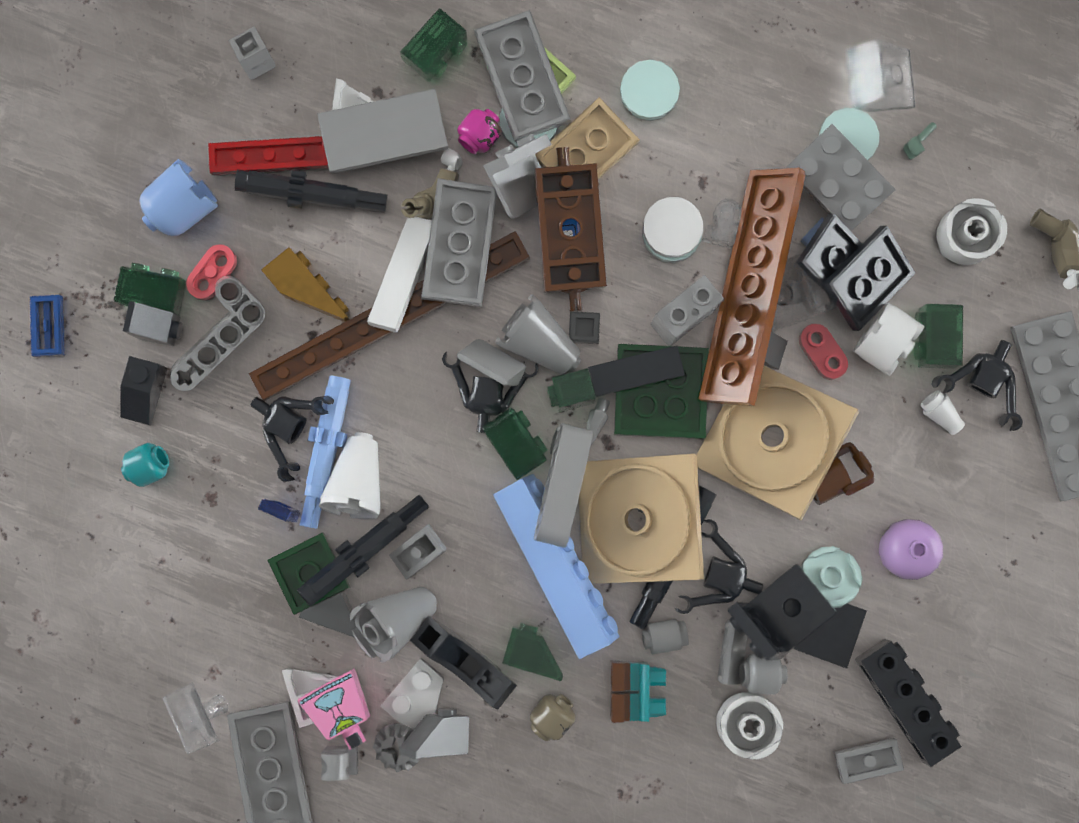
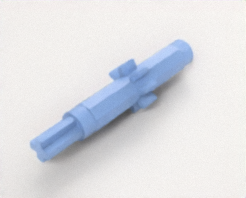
(326, 440)

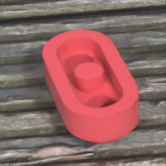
(208, 270)
(821, 353)

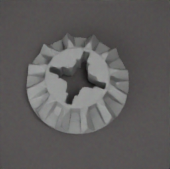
(385, 740)

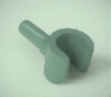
(914, 146)

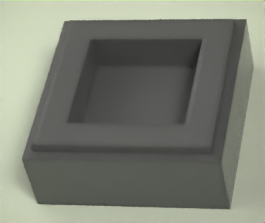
(584, 327)

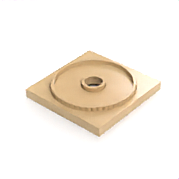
(791, 471)
(670, 540)

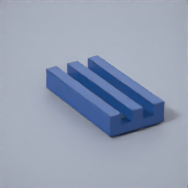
(59, 348)

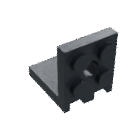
(769, 625)

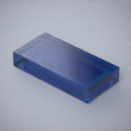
(279, 510)

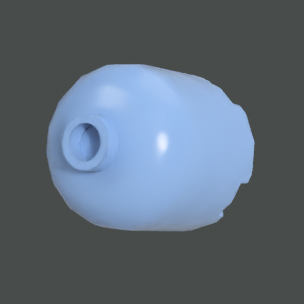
(176, 201)

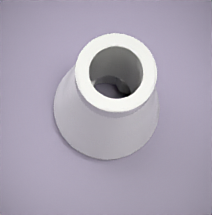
(942, 411)

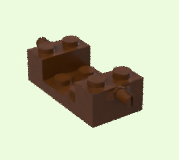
(575, 261)

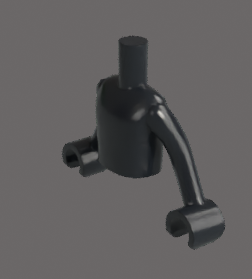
(987, 379)
(486, 393)
(287, 424)
(723, 575)

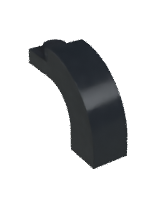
(464, 661)

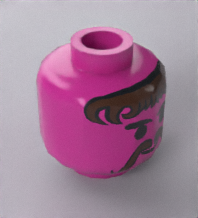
(479, 131)

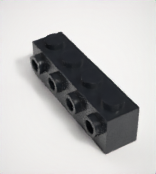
(908, 702)

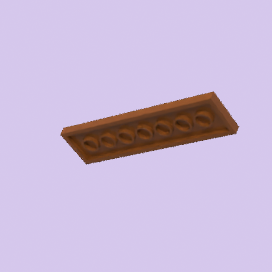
(752, 287)

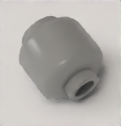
(762, 675)

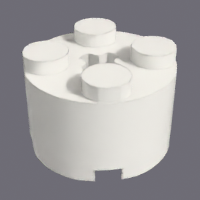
(984, 222)
(888, 338)
(766, 731)

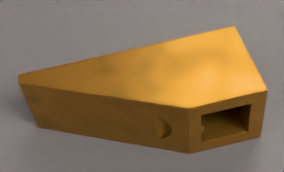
(295, 282)

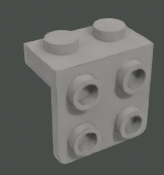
(514, 174)

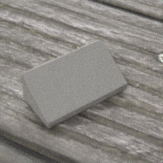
(493, 362)
(731, 655)

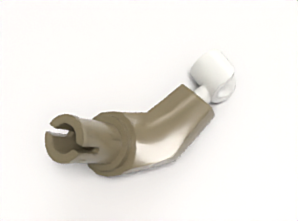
(423, 202)
(1063, 245)

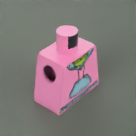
(338, 708)

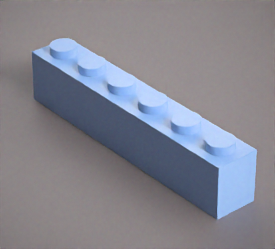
(558, 571)

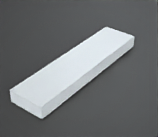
(401, 275)

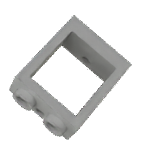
(686, 311)

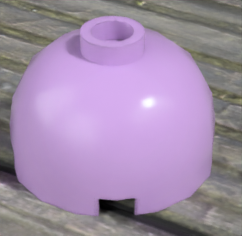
(911, 549)

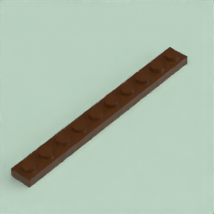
(358, 334)

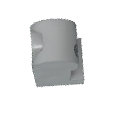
(339, 763)

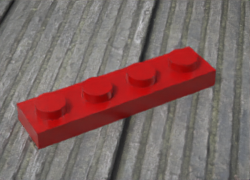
(267, 155)

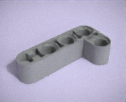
(212, 338)
(563, 485)

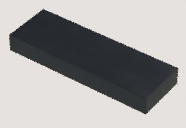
(636, 371)

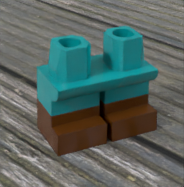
(631, 704)

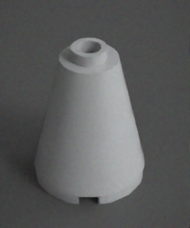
(539, 338)
(391, 621)

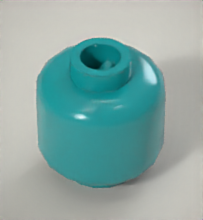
(145, 464)

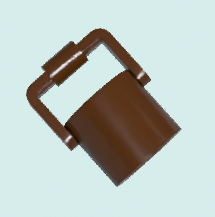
(837, 478)

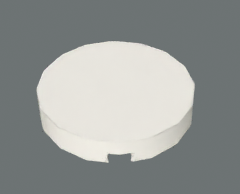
(672, 227)

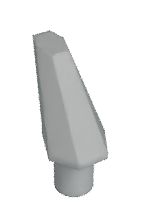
(598, 417)

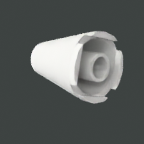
(355, 480)

